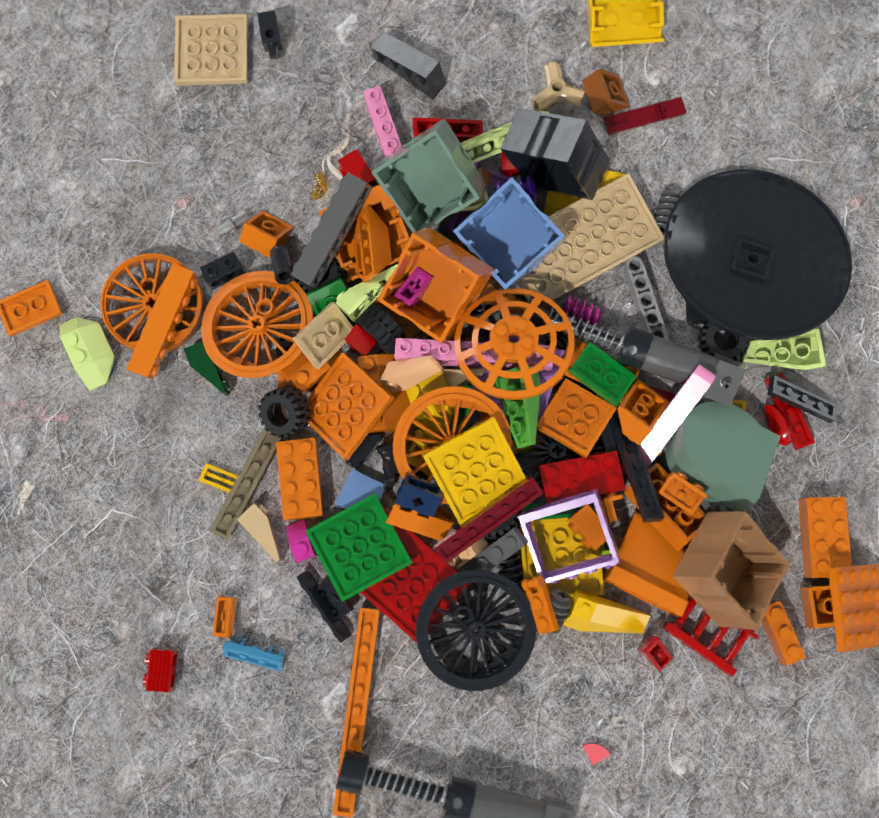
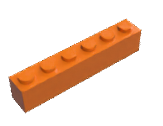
(162, 322)

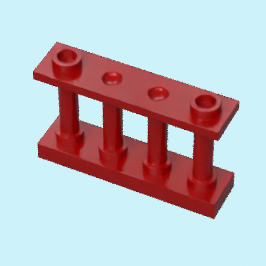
(709, 651)

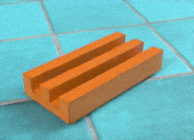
(224, 617)

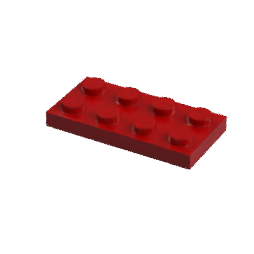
(582, 475)

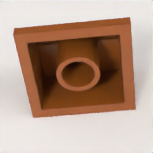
(605, 92)

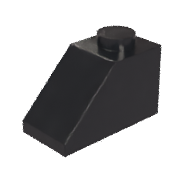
(364, 451)

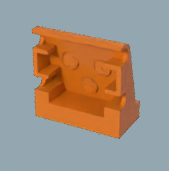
(397, 228)
(648, 567)

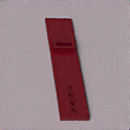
(645, 115)

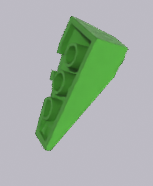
(523, 412)

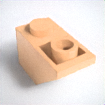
(468, 554)

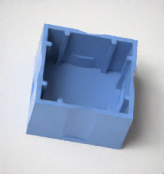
(510, 234)

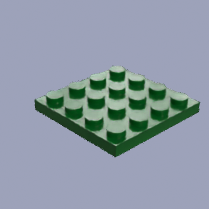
(358, 547)

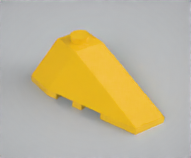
(599, 614)

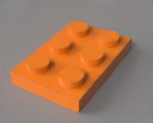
(29, 308)

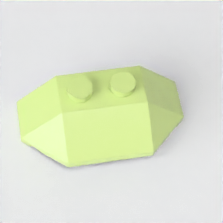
(88, 351)

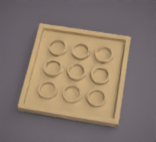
(211, 49)

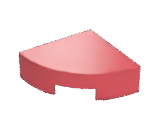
(595, 752)

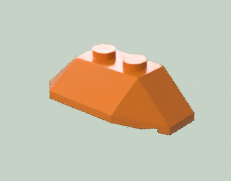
(371, 244)
(303, 374)

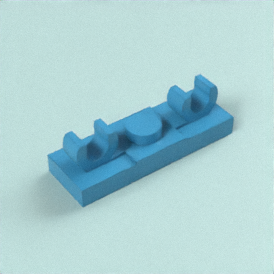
(253, 654)

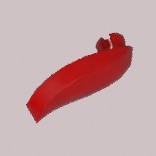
(778, 424)

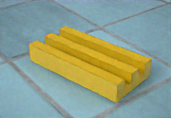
(204, 473)

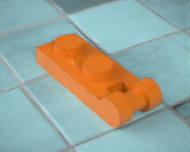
(540, 604)

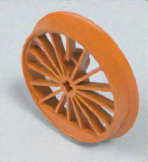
(256, 327)
(449, 396)

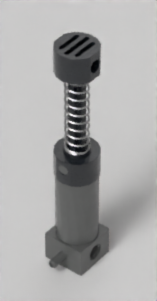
(656, 355)
(458, 798)

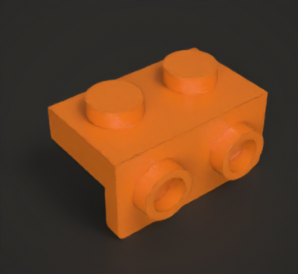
(682, 493)
(607, 502)

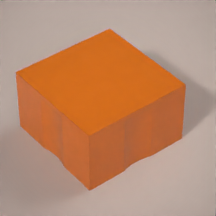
(454, 287)

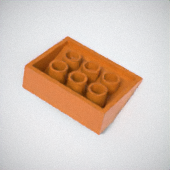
(375, 367)

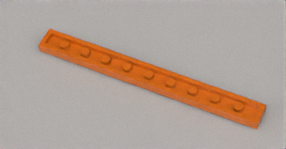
(357, 699)

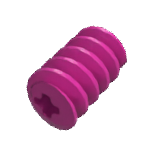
(581, 311)

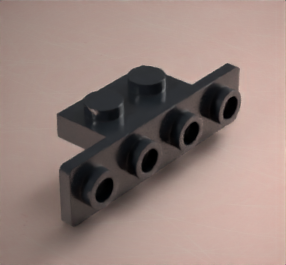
(328, 604)

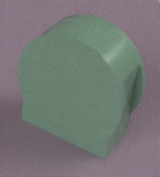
(723, 453)

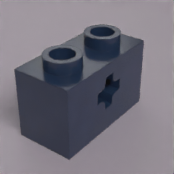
(418, 495)

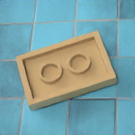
(323, 335)

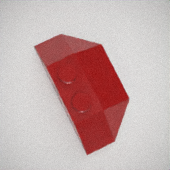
(462, 128)

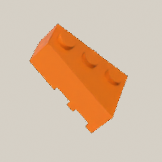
(433, 527)

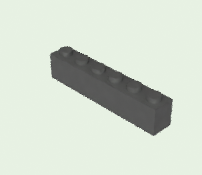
(331, 230)

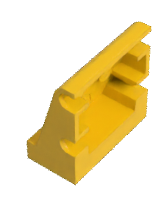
(625, 22)

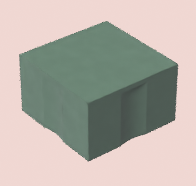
(430, 177)

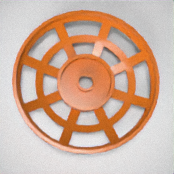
(514, 352)

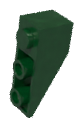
(206, 367)

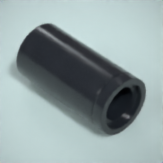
(281, 265)

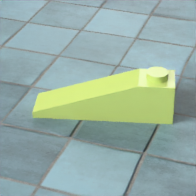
(361, 296)
(799, 352)

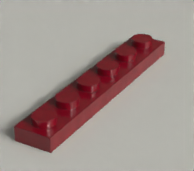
(488, 519)

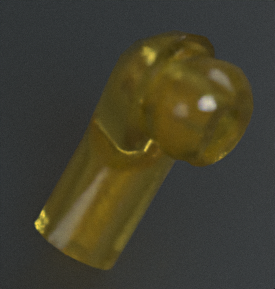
(321, 187)

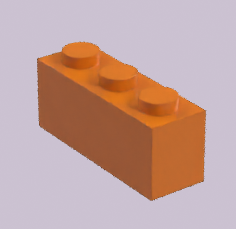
(782, 634)

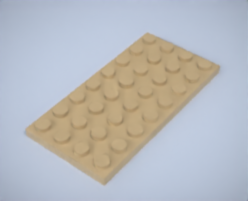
(597, 238)

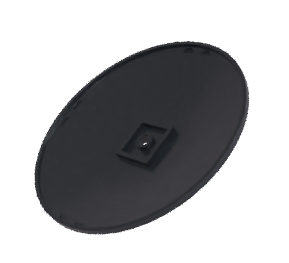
(789, 232)

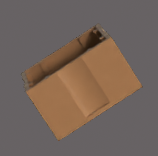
(731, 569)

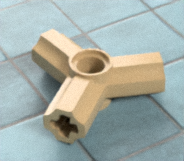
(555, 82)

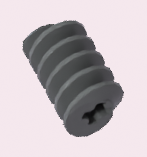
(664, 208)
(561, 604)

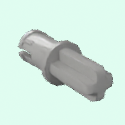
(232, 223)

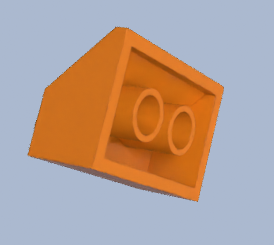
(640, 411)

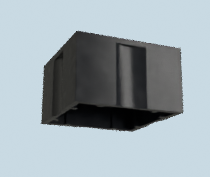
(556, 152)

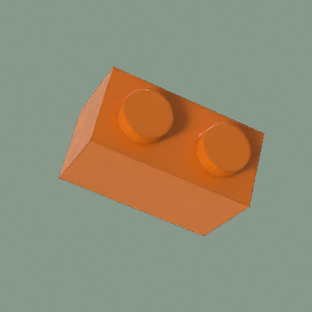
(588, 526)

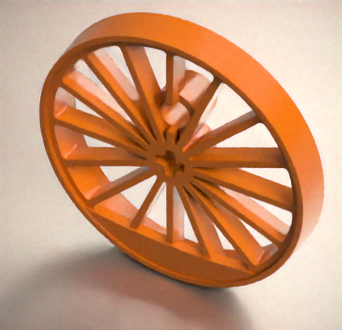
(144, 307)

